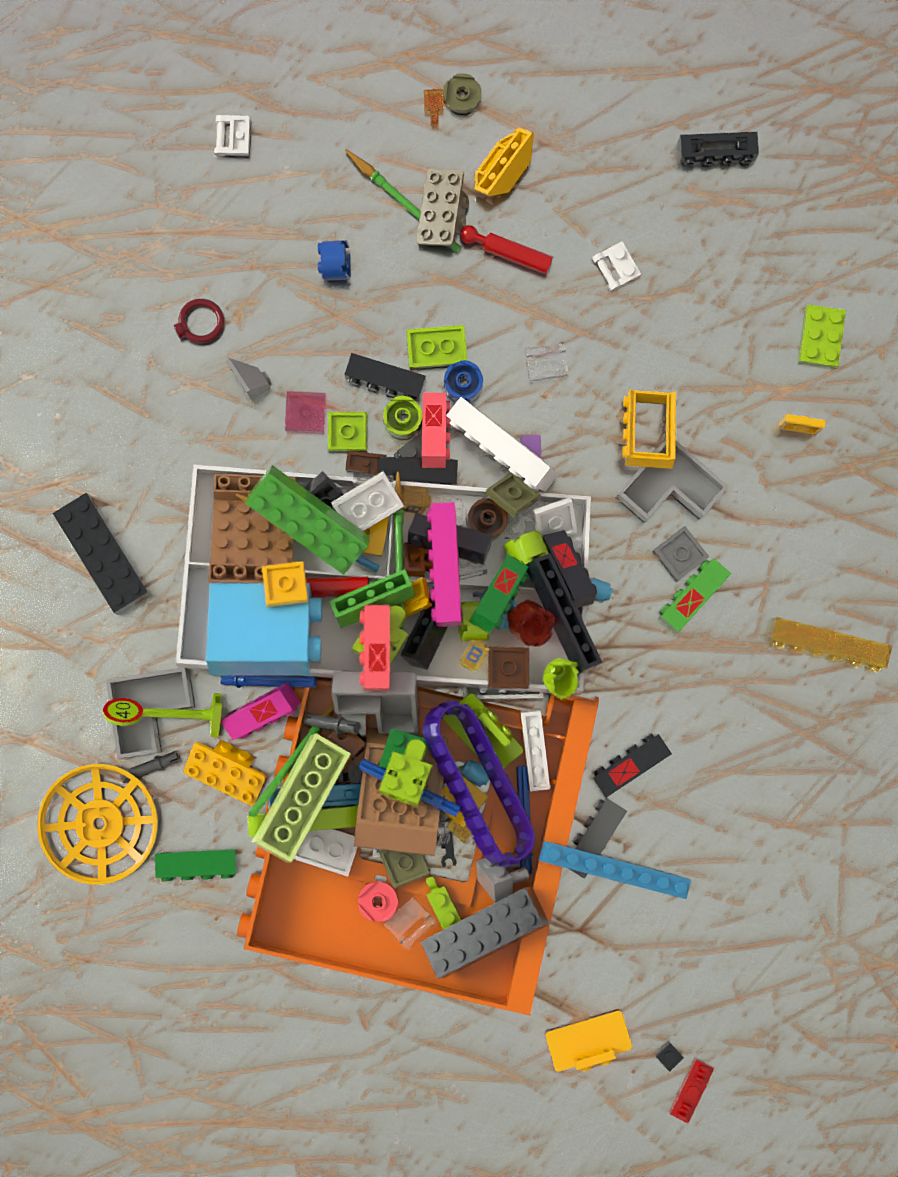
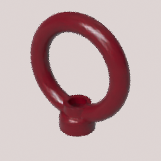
(182, 329)

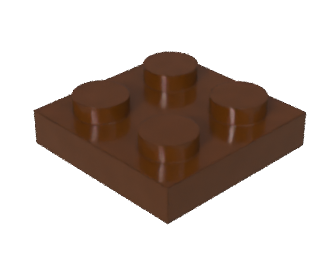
(508, 667)

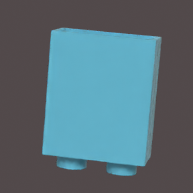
(259, 639)

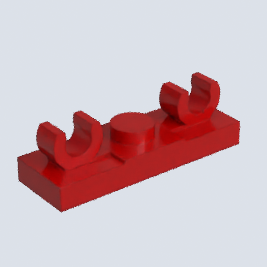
(691, 1090)

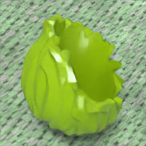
(561, 677)

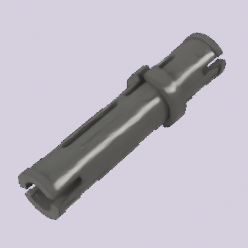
(338, 724)
(157, 763)

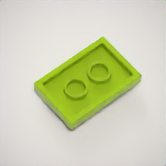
(822, 336)
(436, 346)

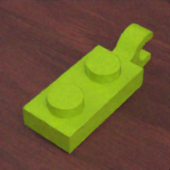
(442, 904)

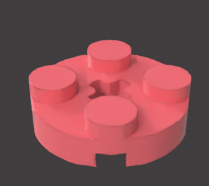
(378, 912)

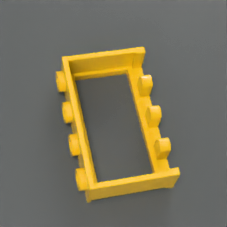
(646, 459)

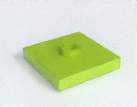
(347, 431)

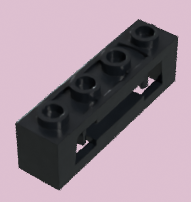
(744, 151)

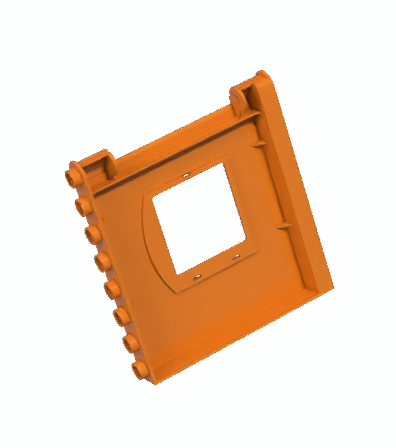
(315, 913)

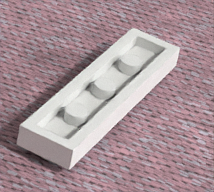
(535, 750)

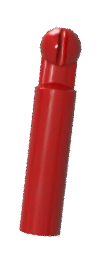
(508, 249)
(335, 586)

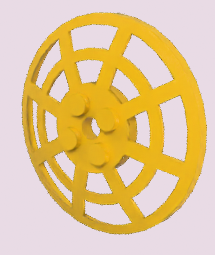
(85, 826)

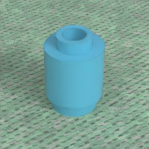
(603, 589)
(475, 773)

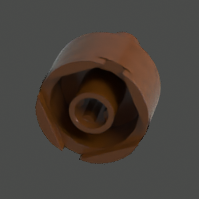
(486, 509)

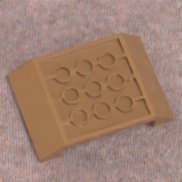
(242, 536)
(390, 823)

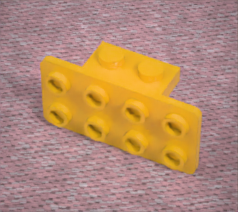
(226, 770)
(589, 1042)

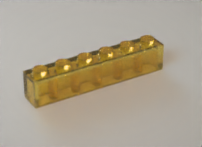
(829, 643)

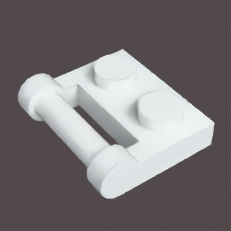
(239, 135)
(622, 264)

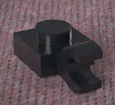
(353, 775)
(449, 849)

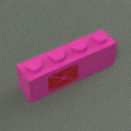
(260, 711)

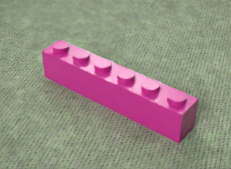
(445, 564)

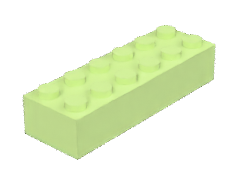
(301, 798)

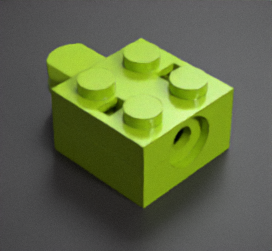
(397, 636)
(405, 774)

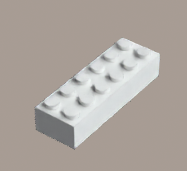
(503, 445)

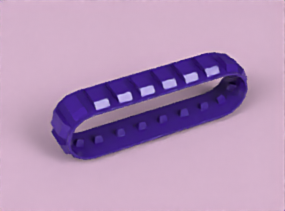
(496, 775)

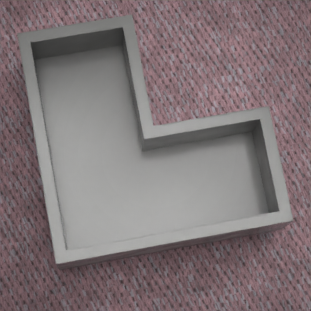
(687, 481)
(151, 690)
(393, 708)

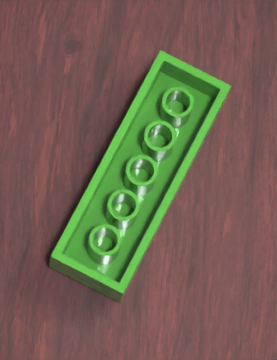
(307, 520)

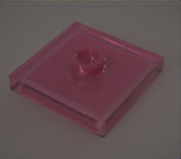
(305, 411)

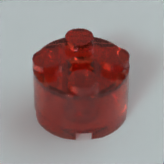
(531, 623)

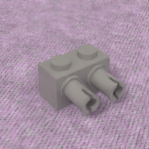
(497, 879)

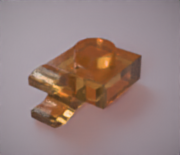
(433, 102)

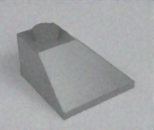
(249, 377)

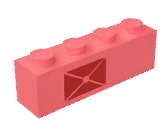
(434, 430)
(376, 648)

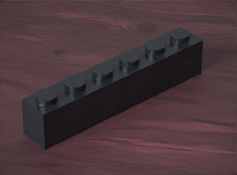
(568, 622)

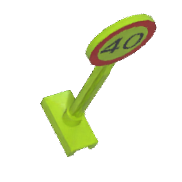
(128, 712)

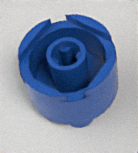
(335, 260)
(461, 371)

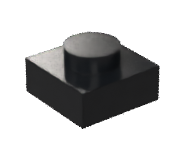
(669, 1056)

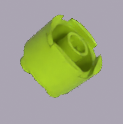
(392, 414)
(526, 547)
(468, 630)

